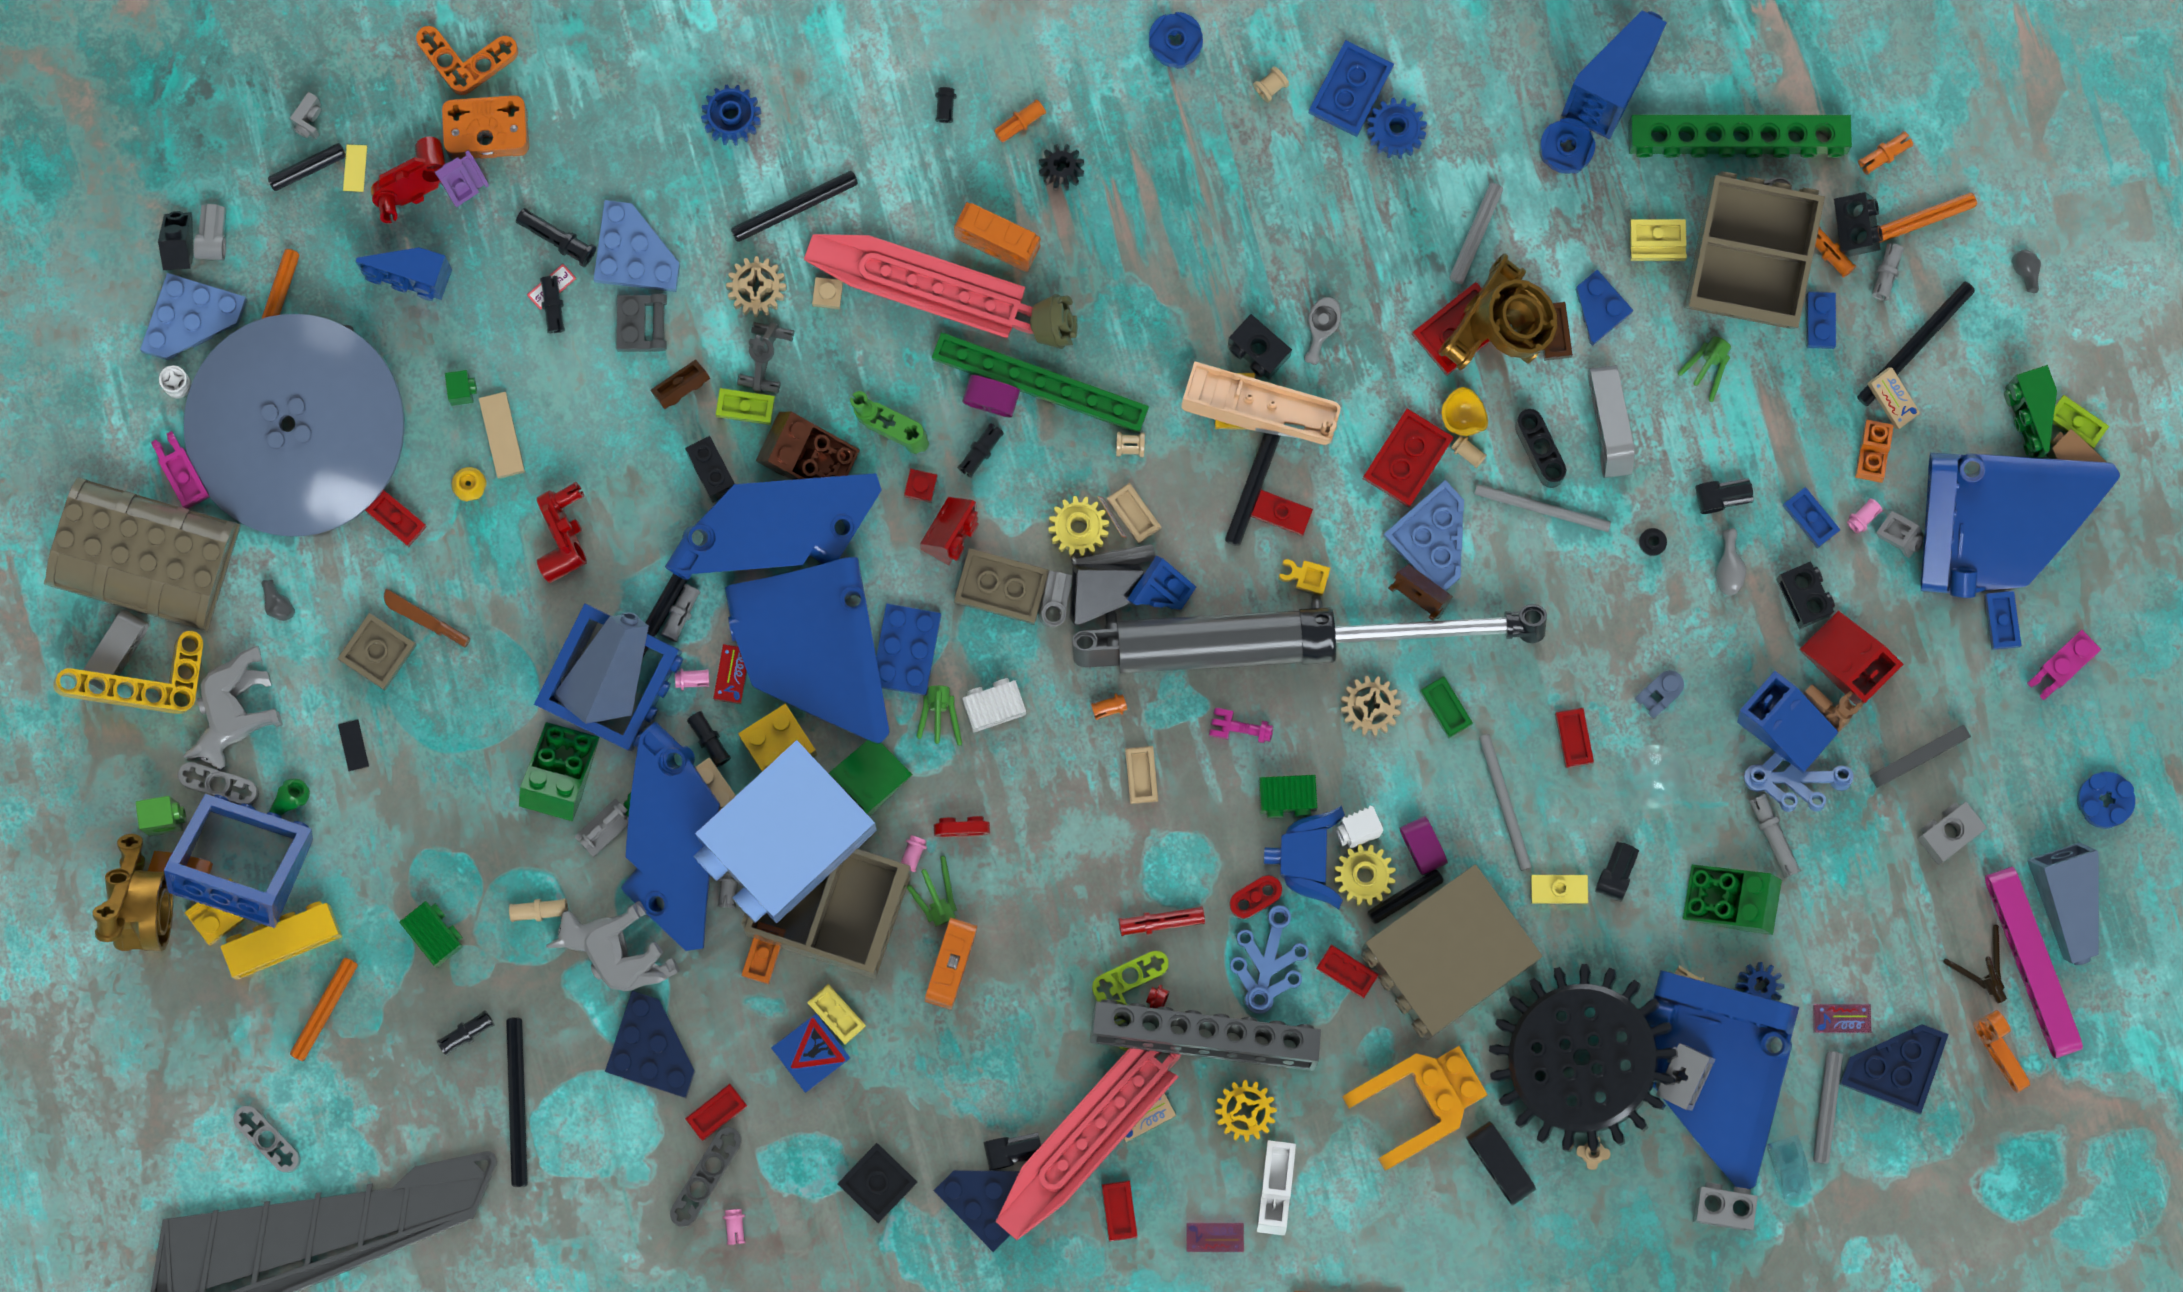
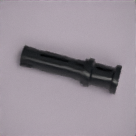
(565, 242)

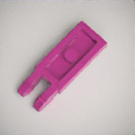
(181, 473)
(2066, 662)

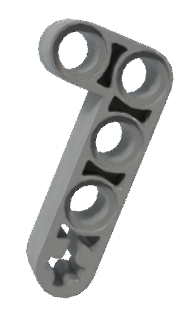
(1612, 421)

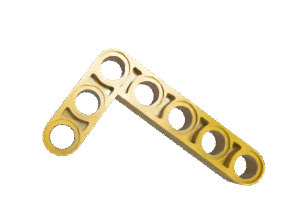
(139, 686)

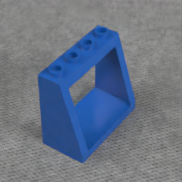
(1612, 76)
(570, 654)
(228, 895)

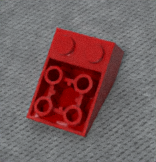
(950, 528)
(1851, 657)

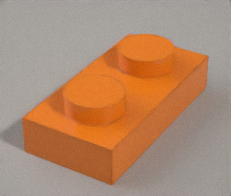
(762, 956)

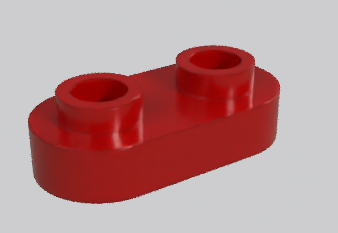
(972, 827)
(1254, 896)

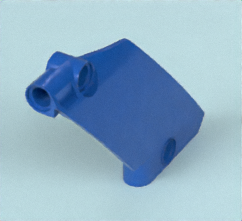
(776, 524)
(664, 815)

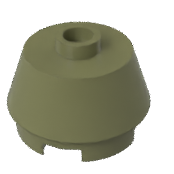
(1054, 322)

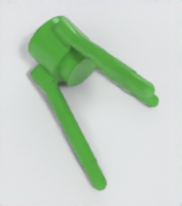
(1715, 353)
(938, 700)
(940, 909)

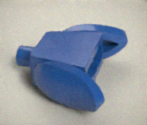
(1305, 856)

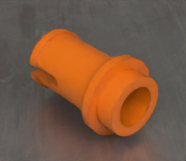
(1109, 706)

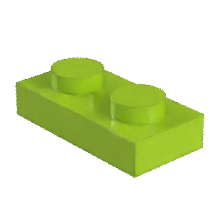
(745, 406)
(2072, 416)

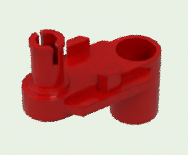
(409, 180)
(570, 553)

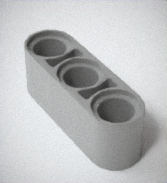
(117, 646)

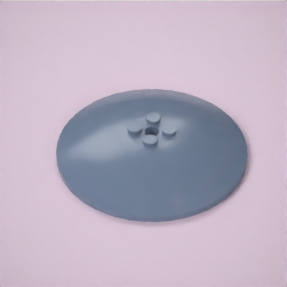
(343, 432)

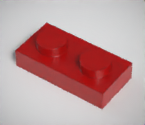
(396, 518)

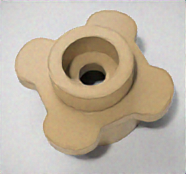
(1590, 1160)

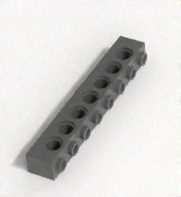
(1192, 1043)

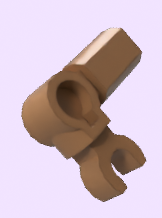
(1837, 716)

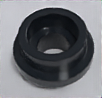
(1649, 549)

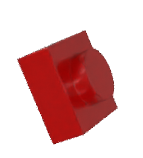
(920, 485)

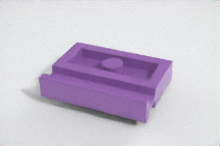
(461, 178)

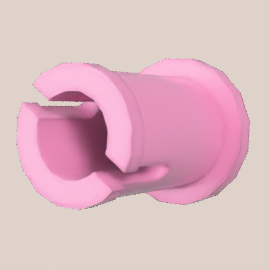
(1859, 521)
(693, 678)
(913, 852)
(734, 1225)

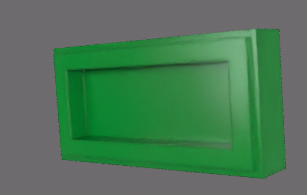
(1446, 707)

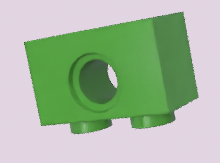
(160, 816)

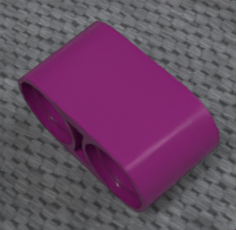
(991, 396)
(1423, 845)

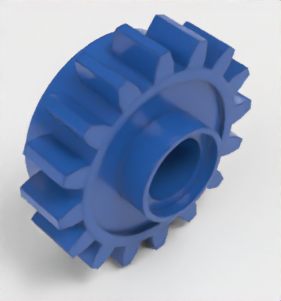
(1398, 114)
(734, 128)

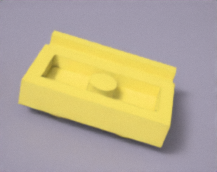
(1658, 239)

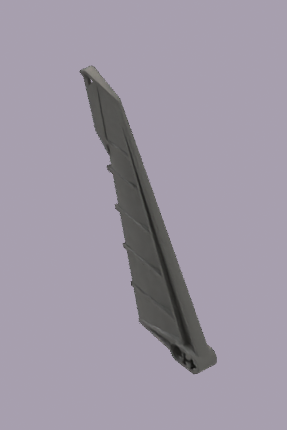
(242, 1242)

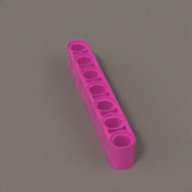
(2033, 962)

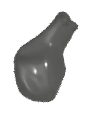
(2027, 266)
(275, 603)

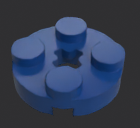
(1178, 55)
(1561, 131)
(2120, 791)

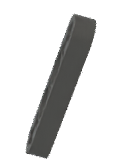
(1920, 756)
(709, 1179)

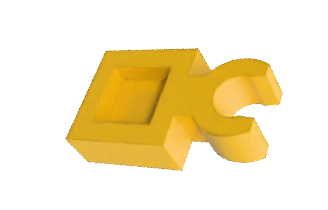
(1310, 577)

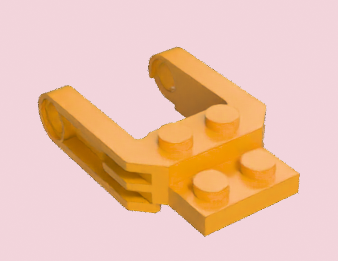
(1445, 1085)

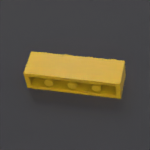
(288, 939)

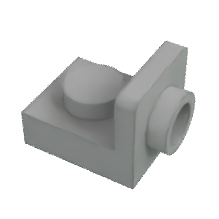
(306, 111)
(1901, 534)

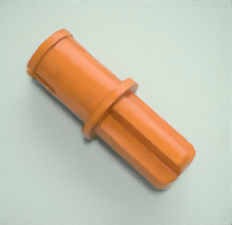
(1019, 121)

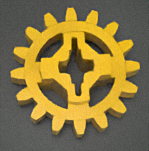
(1251, 1123)

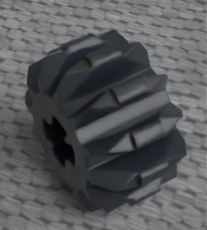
(1068, 174)

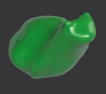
(290, 796)

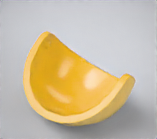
(1464, 413)

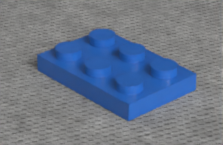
(1351, 88)
(907, 648)

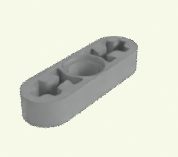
(201, 770)
(247, 1129)

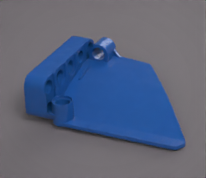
(811, 645)

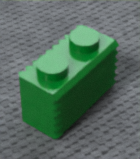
(1288, 795)
(431, 933)

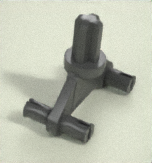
(762, 351)

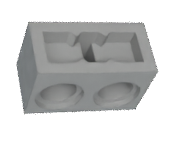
(1724, 1215)

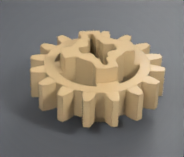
(745, 285)
(1358, 703)

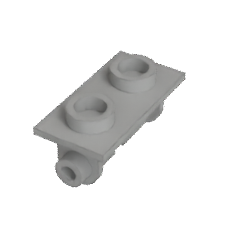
(603, 827)

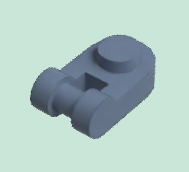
(1667, 686)

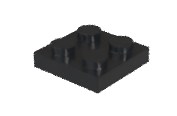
(877, 1183)

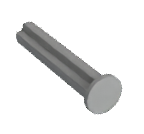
(1125, 556)

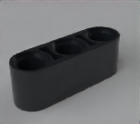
(1540, 434)
(1501, 1163)

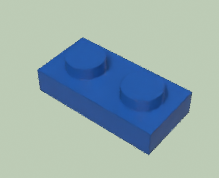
(1821, 320)
(1811, 517)
(2002, 620)

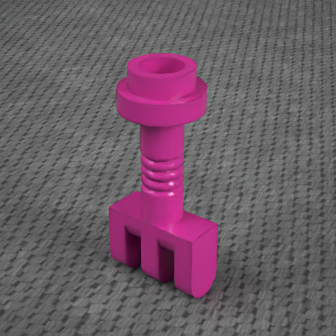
(1264, 731)

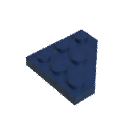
(650, 1049)
(1898, 1068)
(978, 1201)

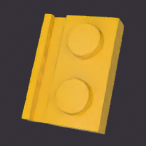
(212, 922)

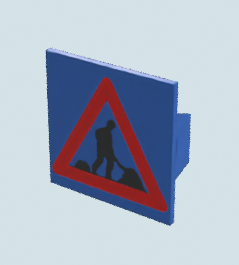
(810, 1053)

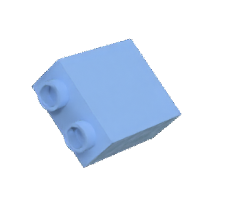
(783, 834)

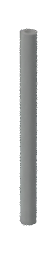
(1542, 508)
(1505, 802)

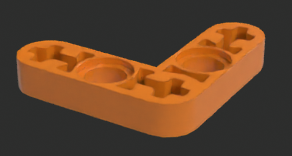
(468, 68)
(1990, 1031)

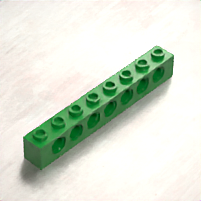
(1835, 127)

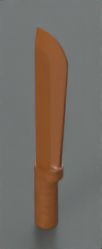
(423, 618)

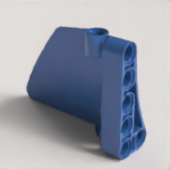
(2004, 519)
(1747, 1076)

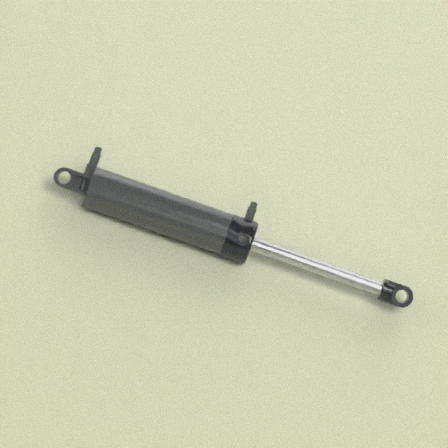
(1267, 638)

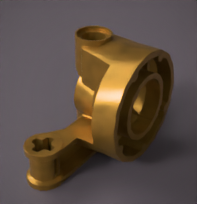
(1487, 315)
(137, 903)

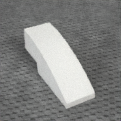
(1276, 1188)

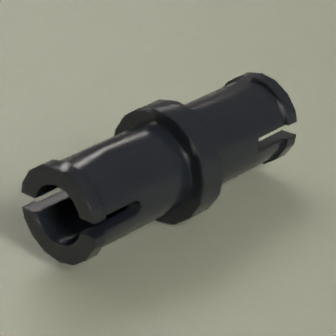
(552, 304)
(980, 450)
(708, 739)
(465, 1033)

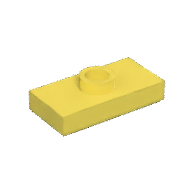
(1559, 889)
(836, 1014)

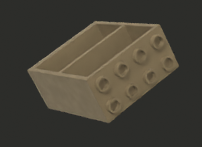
(1754, 250)
(844, 916)
(1450, 952)

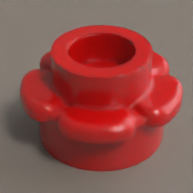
(1157, 997)

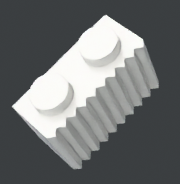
(993, 705)
(1359, 828)

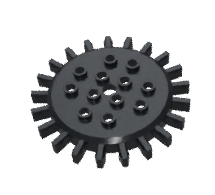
(1623, 1089)

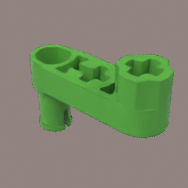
(903, 430)

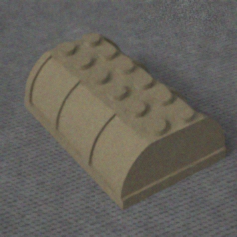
(141, 554)

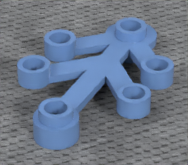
(1793, 779)
(1267, 965)

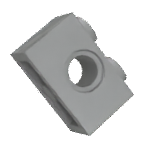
(1966, 824)

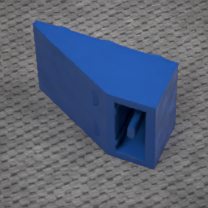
(409, 270)
(1787, 722)

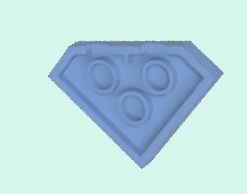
(632, 251)
(189, 316)
(1432, 536)

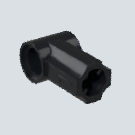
(1717, 496)
(1615, 878)
(1005, 1151)

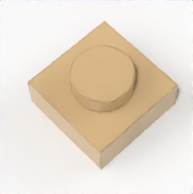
(827, 293)

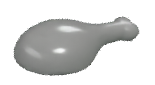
(1323, 322)
(1731, 568)

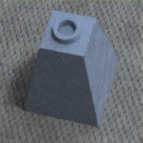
(607, 673)
(2070, 896)

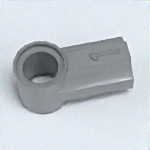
(211, 241)
(1055, 595)

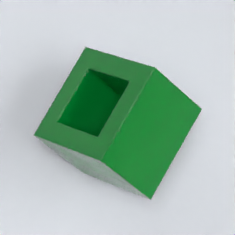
(460, 387)

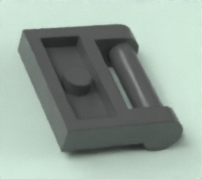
(631, 323)

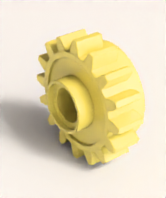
(1083, 513)
(1364, 860)

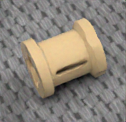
(1271, 84)
(1132, 439)

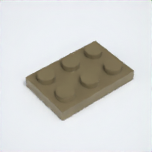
(1001, 586)

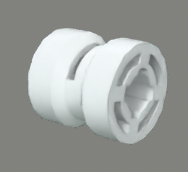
(171, 377)

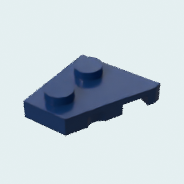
(1601, 306)
(1162, 587)

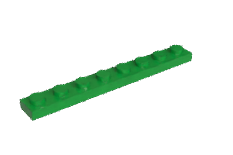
(1040, 383)

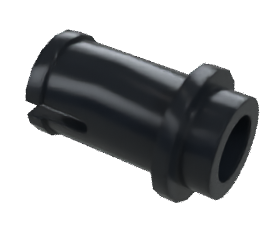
(945, 104)

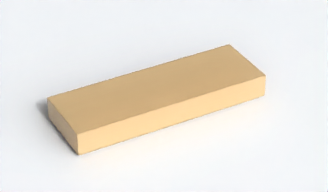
(501, 435)

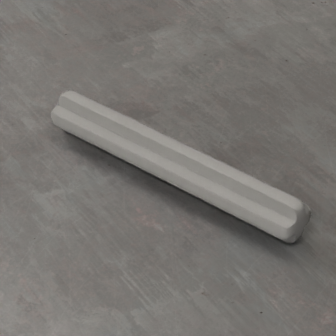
(1476, 233)
(1827, 1107)

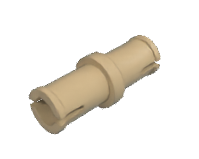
(537, 910)

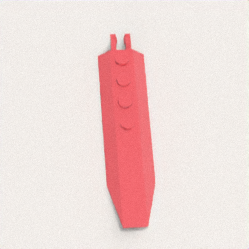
(921, 281)
(1086, 1138)

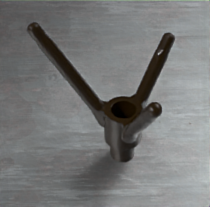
(1992, 981)

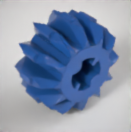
(1765, 976)

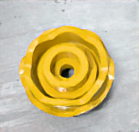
(471, 492)

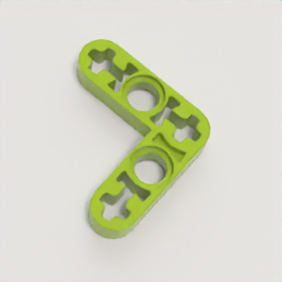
(1120, 986)

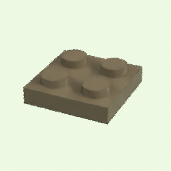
(377, 651)

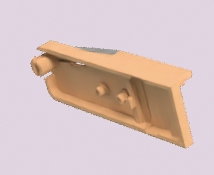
(1259, 405)

